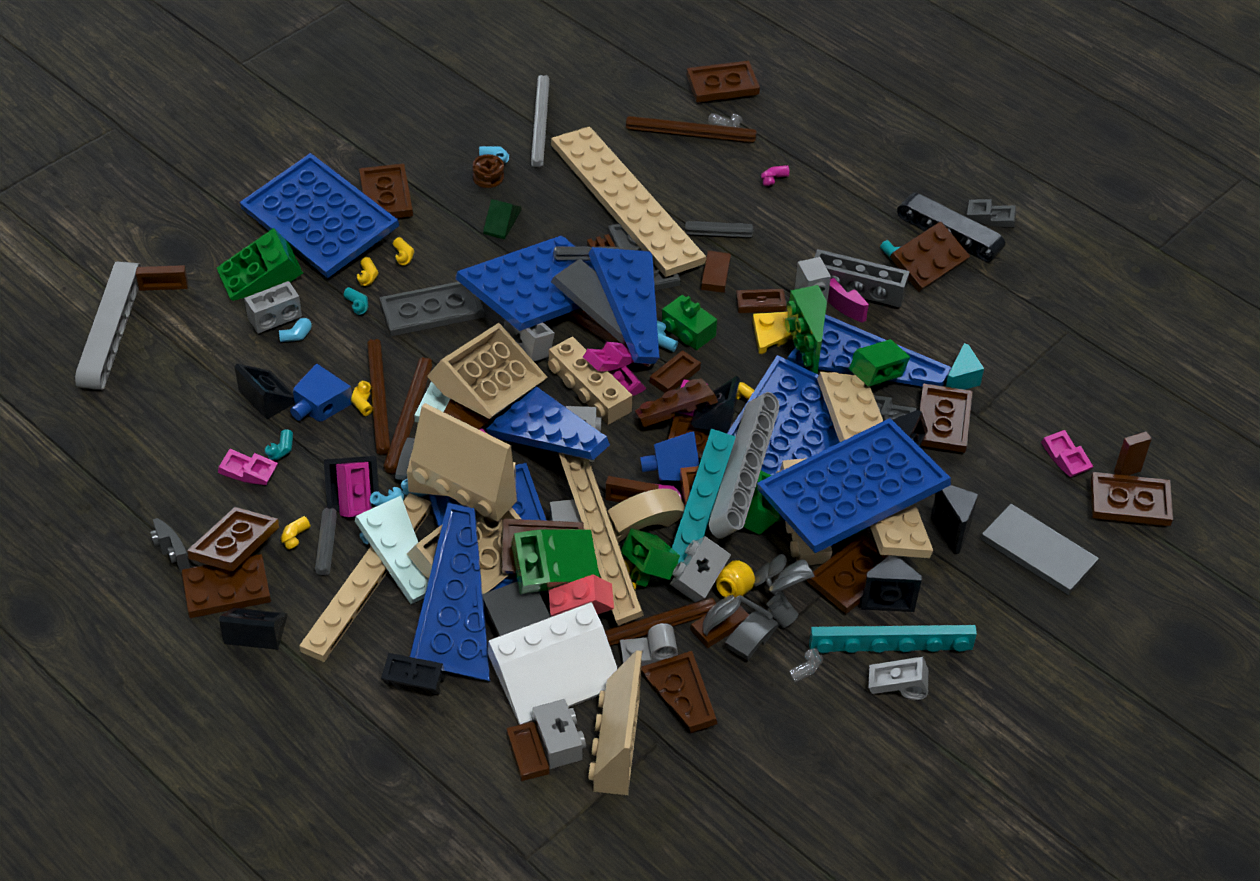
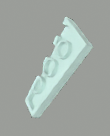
(392, 537)

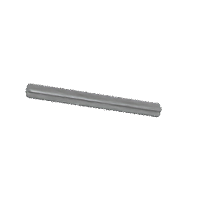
(540, 121)

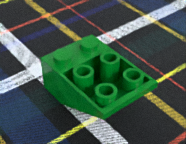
(259, 266)
(806, 323)
(552, 558)

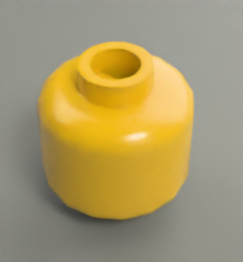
(735, 579)

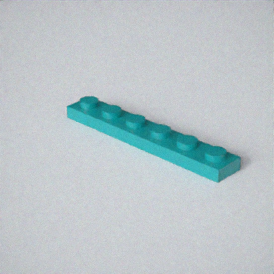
(704, 491)
(893, 638)

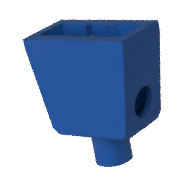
(320, 395)
(672, 456)

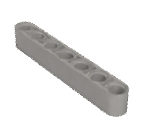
(108, 327)
(744, 465)

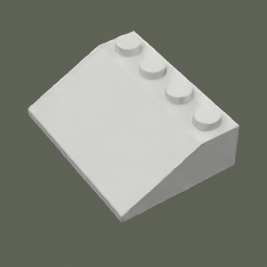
(553, 661)

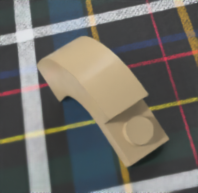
(646, 509)

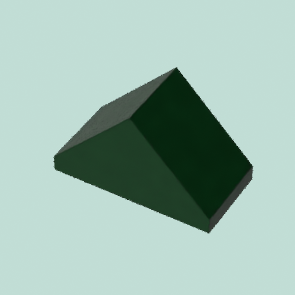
(500, 218)

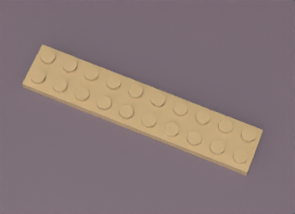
(628, 201)
(853, 411)

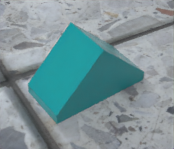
(966, 371)

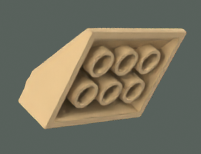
(487, 373)
(463, 463)
(490, 549)
(617, 728)

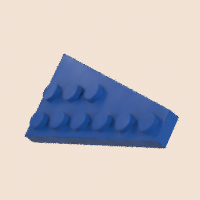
(630, 290)
(842, 340)
(548, 425)
(452, 611)

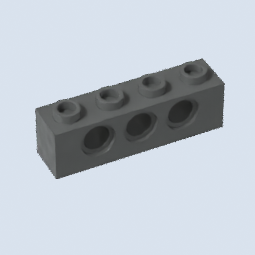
(869, 279)

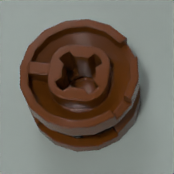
(488, 170)

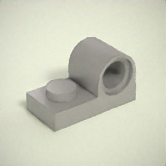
(656, 647)
(905, 675)

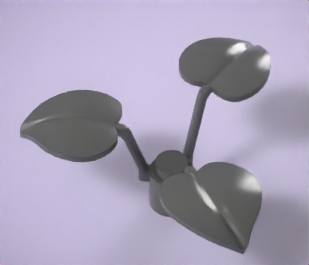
(778, 605)

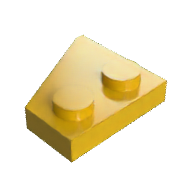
(770, 330)

